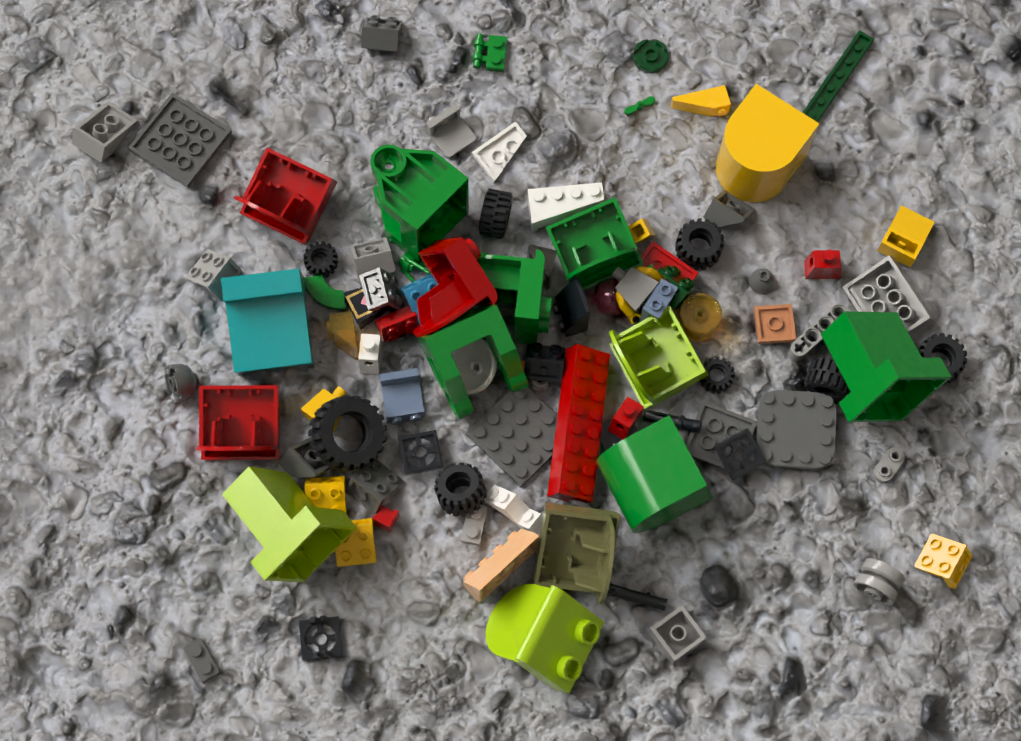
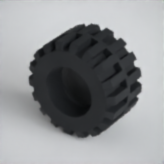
(495, 213)
(705, 231)
(948, 347)
(827, 379)
(463, 502)

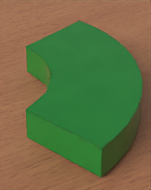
(324, 294)

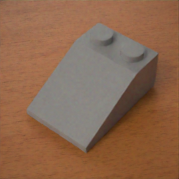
(103, 131)

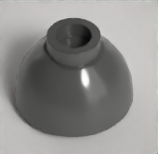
(762, 281)

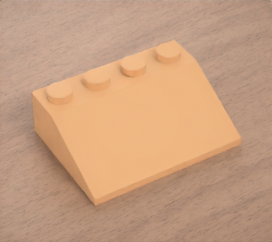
(501, 564)

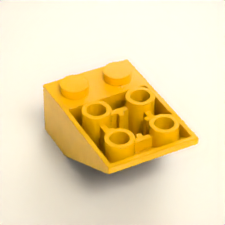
(905, 236)

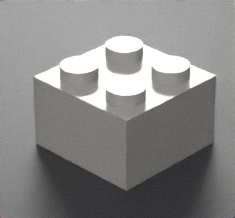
(677, 634)

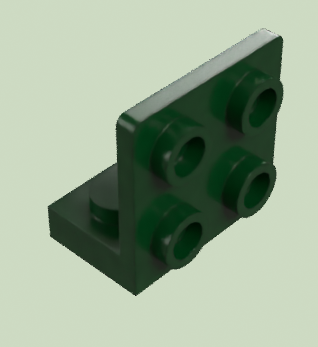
(685, 285)

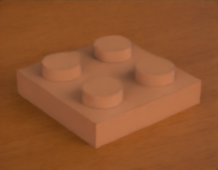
(774, 324)

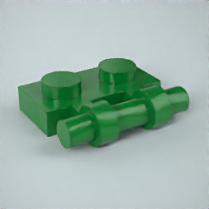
(495, 55)

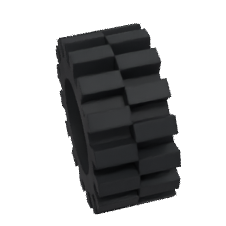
(320, 249)
(725, 368)

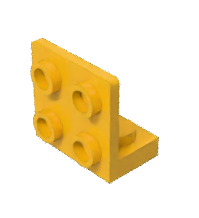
(327, 492)
(359, 546)
(944, 559)

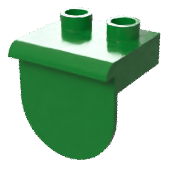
(594, 244)
(520, 284)

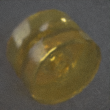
(700, 316)

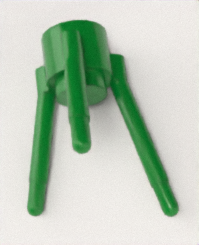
(409, 263)

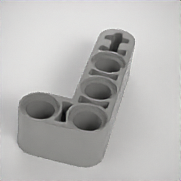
(815, 331)

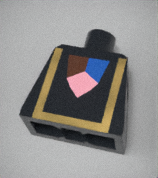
(357, 304)

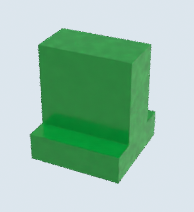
(881, 366)

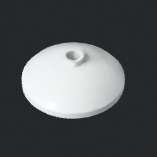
(467, 361)

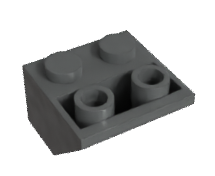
(381, 33)

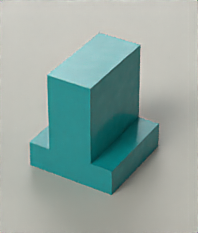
(268, 321)

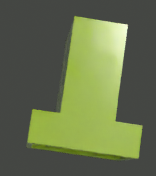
(286, 524)

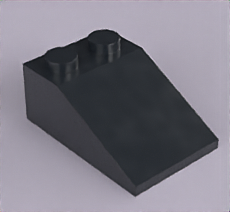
(572, 309)

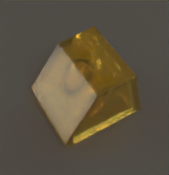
(342, 331)

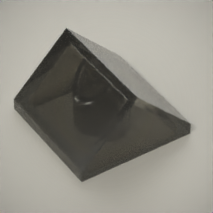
(550, 262)

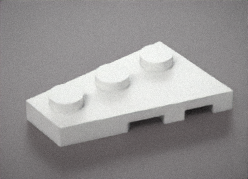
(498, 151)

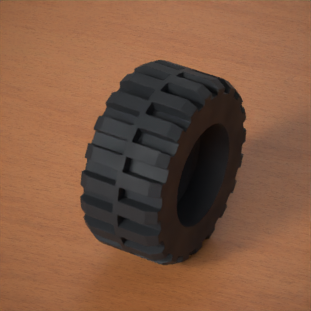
(371, 427)

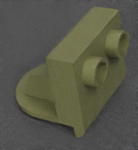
(576, 549)

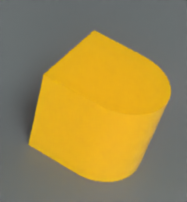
(763, 146)

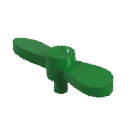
(639, 105)

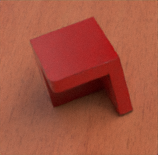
(386, 518)

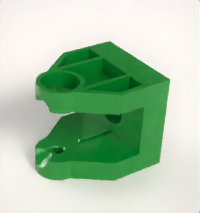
(418, 196)
(469, 327)

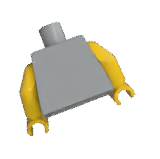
(635, 288)

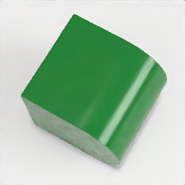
(653, 476)

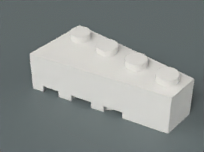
(557, 203)

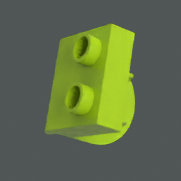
(657, 358)
(543, 633)

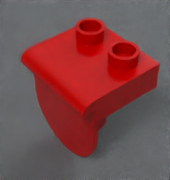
(286, 196)
(459, 283)
(239, 422)

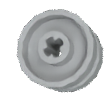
(879, 581)

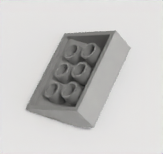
(889, 290)

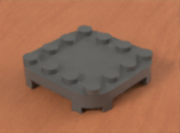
(796, 429)

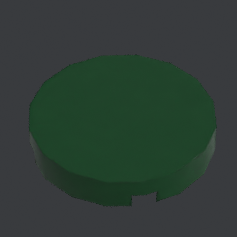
(650, 56)

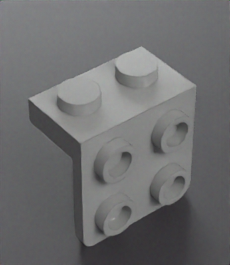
(450, 131)

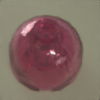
(605, 297)

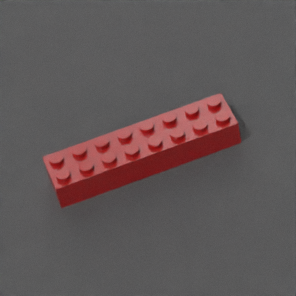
(578, 424)

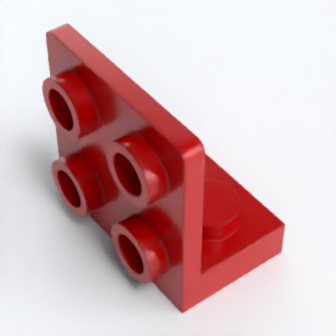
(397, 323)

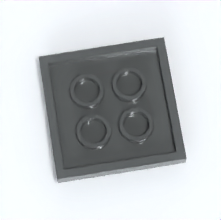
(717, 426)

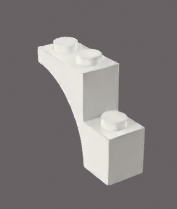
(514, 508)

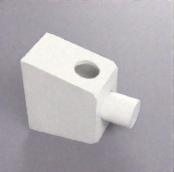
(370, 351)

